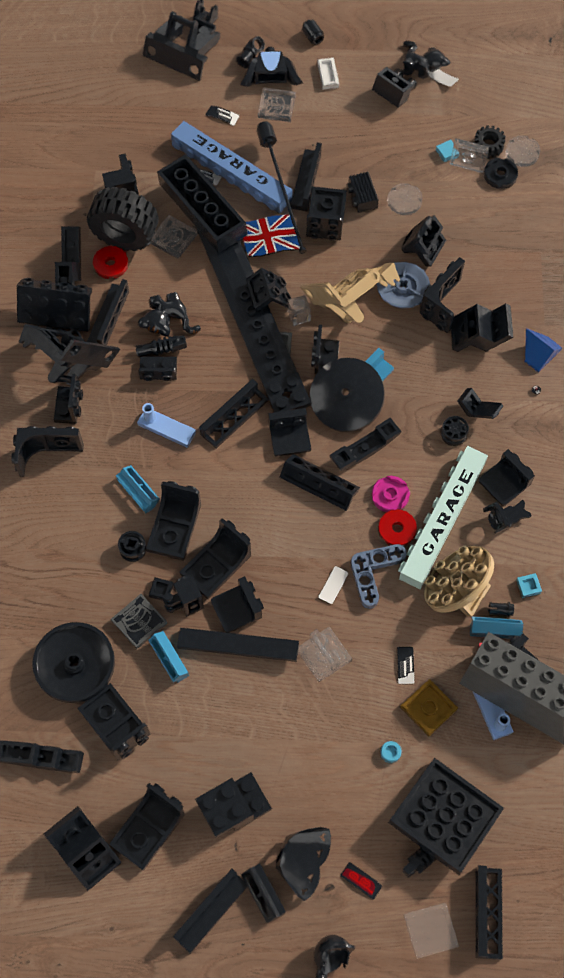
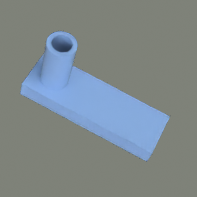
(165, 426)
(495, 718)

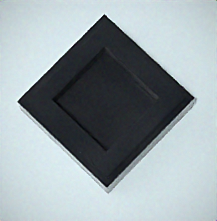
(160, 588)

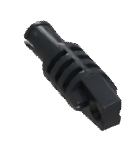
(155, 347)
(418, 862)

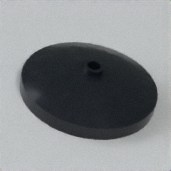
(348, 411)
(69, 645)

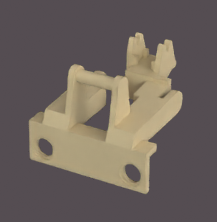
(343, 295)

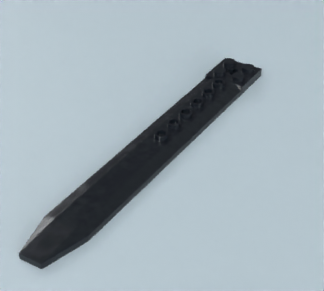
(257, 329)

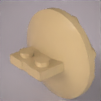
(461, 581)

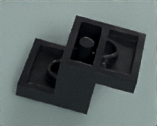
(121, 178)
(481, 327)
(233, 804)
(82, 848)

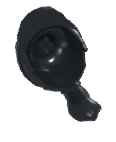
(331, 954)

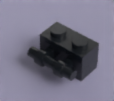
(186, 597)

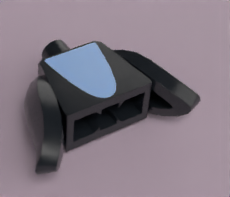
(271, 68)

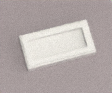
(328, 73)

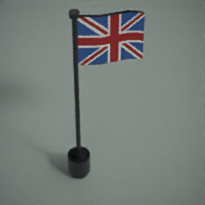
(274, 232)

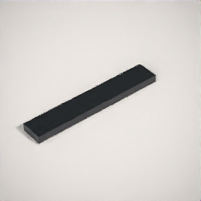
(238, 644)

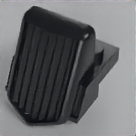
(425, 240)

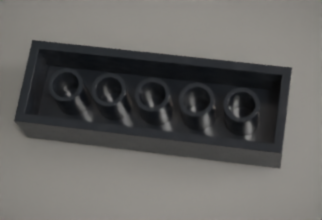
(202, 203)

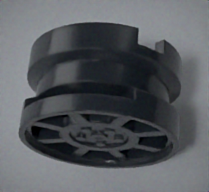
(454, 431)
(132, 545)

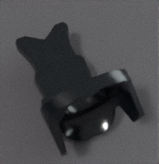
(502, 519)

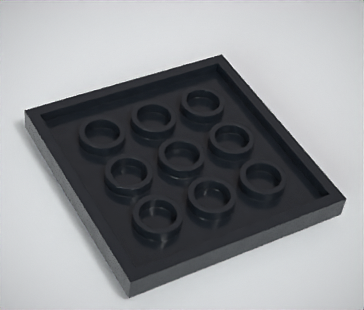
(446, 816)

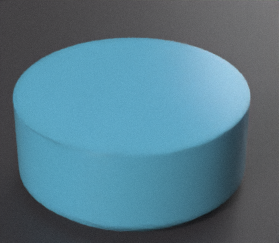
(391, 752)

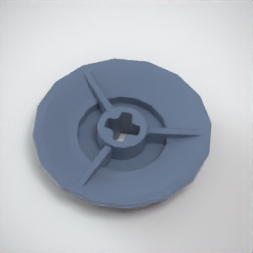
(415, 281)

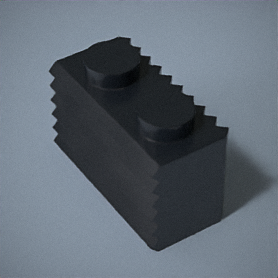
(362, 192)

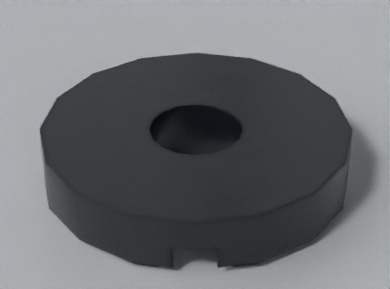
(500, 181)

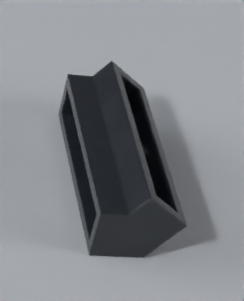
(263, 893)

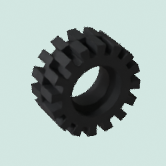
(494, 135)

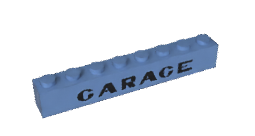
(230, 166)

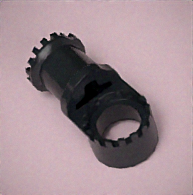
(250, 52)

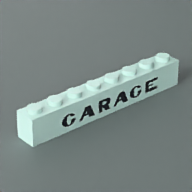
(443, 517)

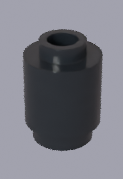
(313, 32)

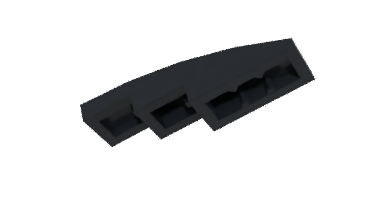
(40, 756)

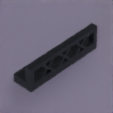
(306, 178)
(109, 313)
(228, 409)
(319, 482)
(210, 911)
(481, 913)

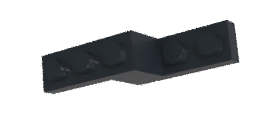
(70, 268)

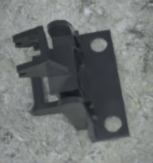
(200, 40)
(69, 353)

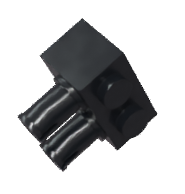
(393, 86)

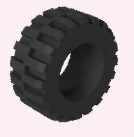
(122, 219)

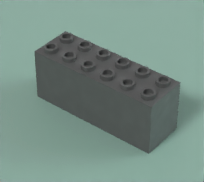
(518, 685)

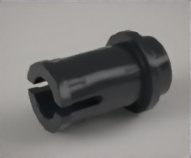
(502, 609)

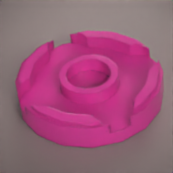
(390, 493)

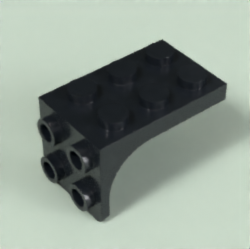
(326, 213)
(431, 306)
(35, 440)
(174, 520)
(219, 558)
(115, 722)
(148, 826)

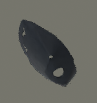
(300, 859)

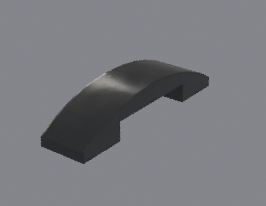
(366, 446)

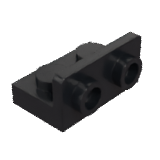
(158, 368)

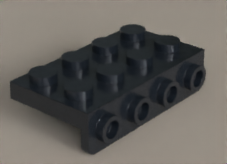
(53, 304)

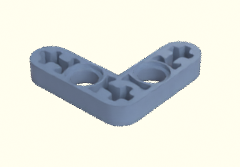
(369, 564)

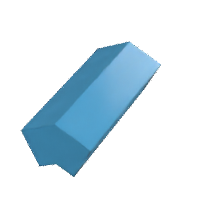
(137, 488)
(499, 627)
(168, 657)

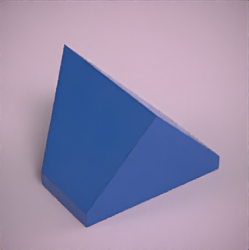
(539, 350)

